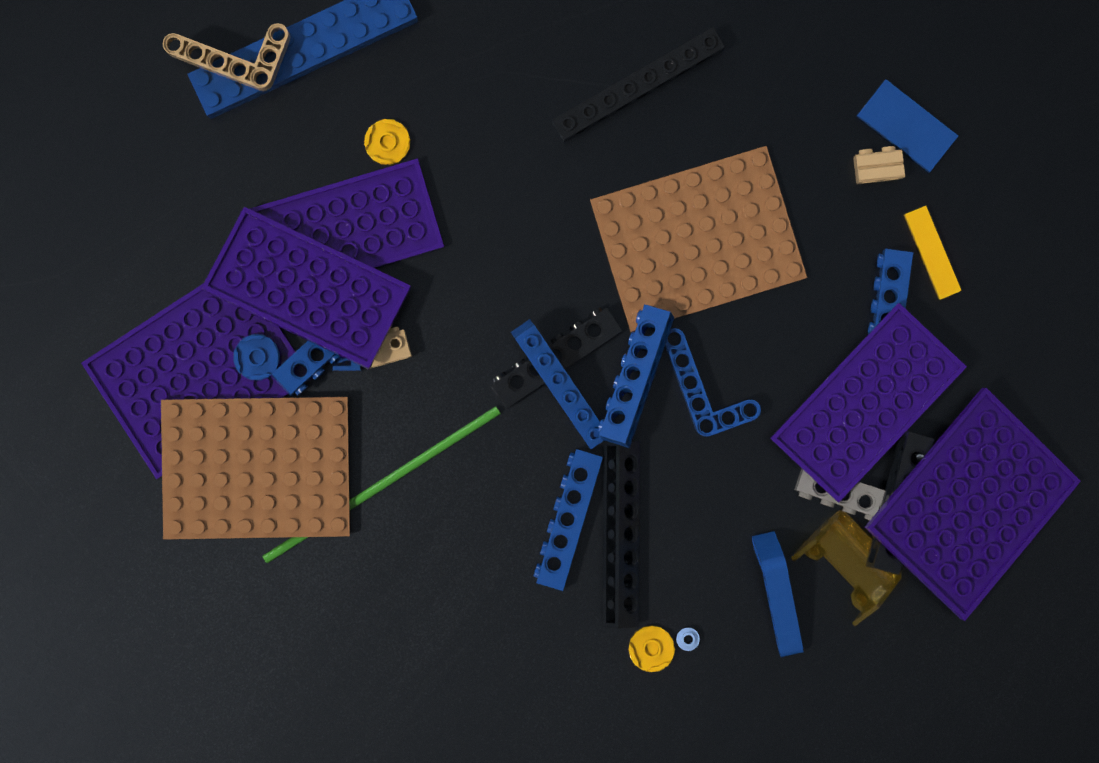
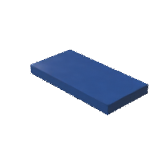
(907, 125)

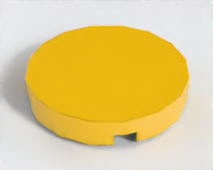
(387, 142)
(651, 648)

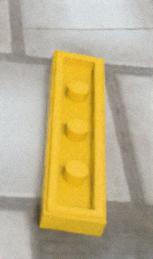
(932, 252)

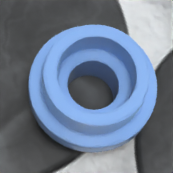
(680, 639)

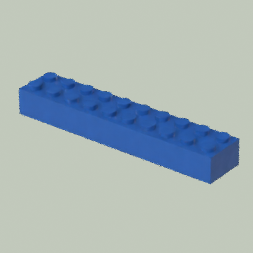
(311, 46)

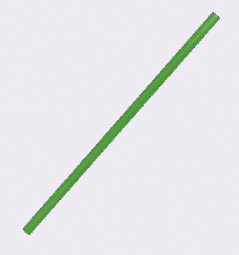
(397, 474)

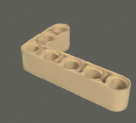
(231, 62)

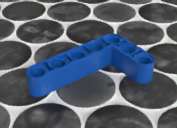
(699, 392)
(778, 593)

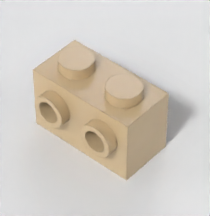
(393, 348)

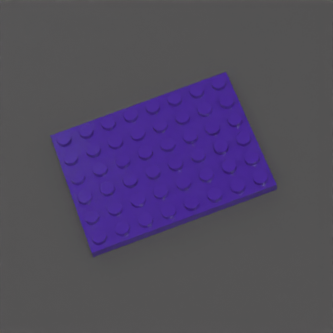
(180, 356)
(973, 504)

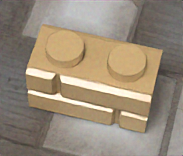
(879, 165)

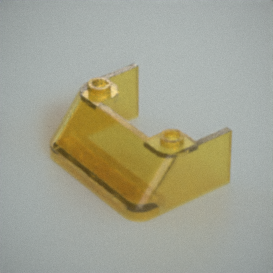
(847, 550)

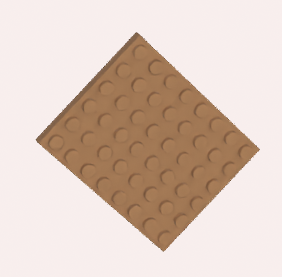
(699, 237)
(255, 468)

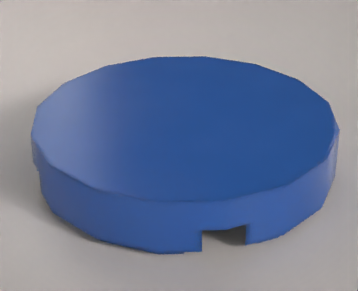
(256, 357)

